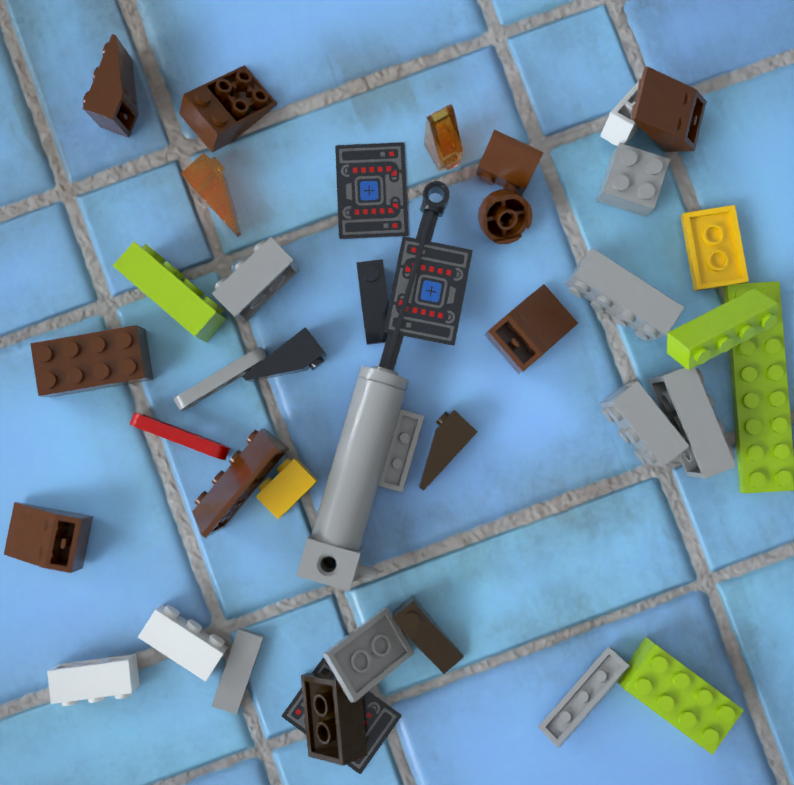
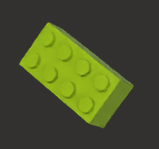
(165, 287)
(679, 696)

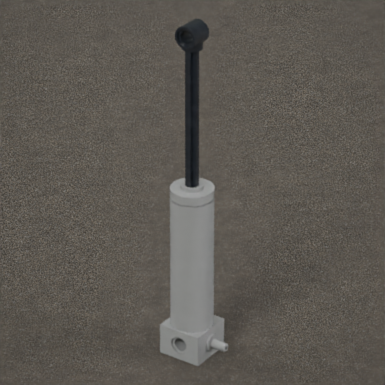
(364, 445)

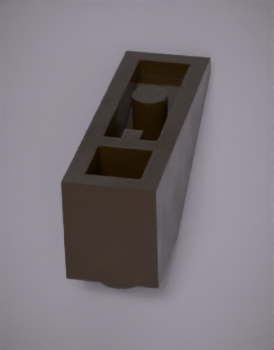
(446, 443)
(426, 634)

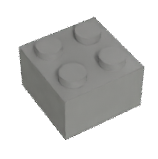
(633, 179)

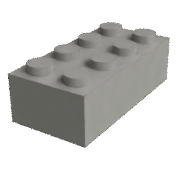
(623, 296)
(692, 414)

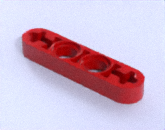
(179, 436)

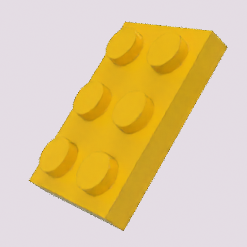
(714, 248)

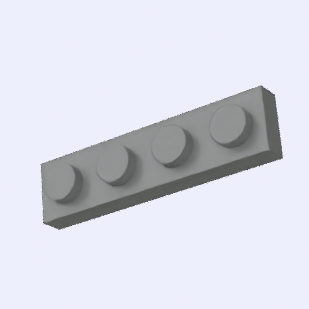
(584, 697)

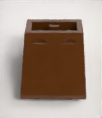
(113, 92)
(226, 107)
(668, 111)
(531, 329)
(48, 537)

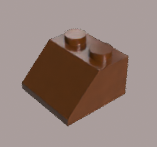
(508, 163)

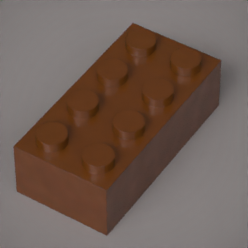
(91, 361)

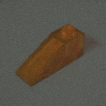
(443, 138)
(209, 182)

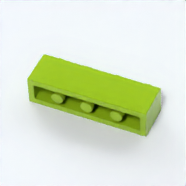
(721, 328)

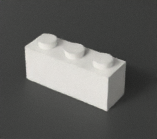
(183, 641)
(93, 679)

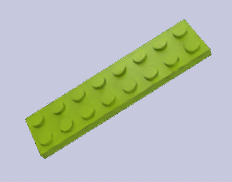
(762, 403)

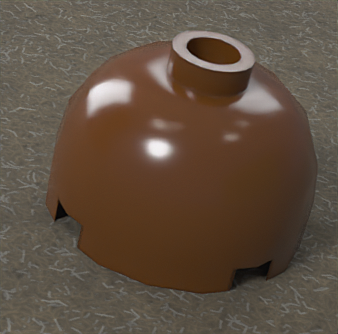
(504, 216)

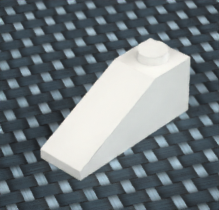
(619, 125)

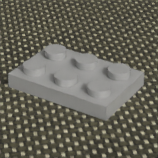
(368, 654)

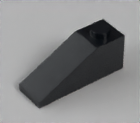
(373, 300)
(292, 357)

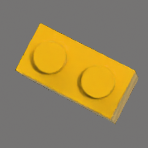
(286, 488)

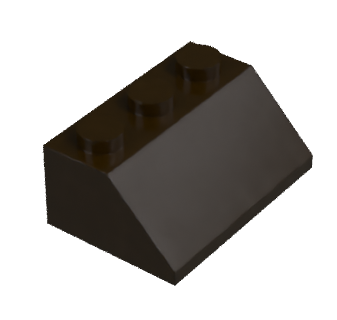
(332, 722)

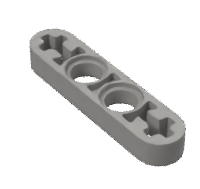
(219, 379)

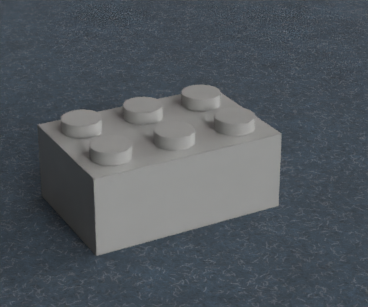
(255, 280)
(643, 425)

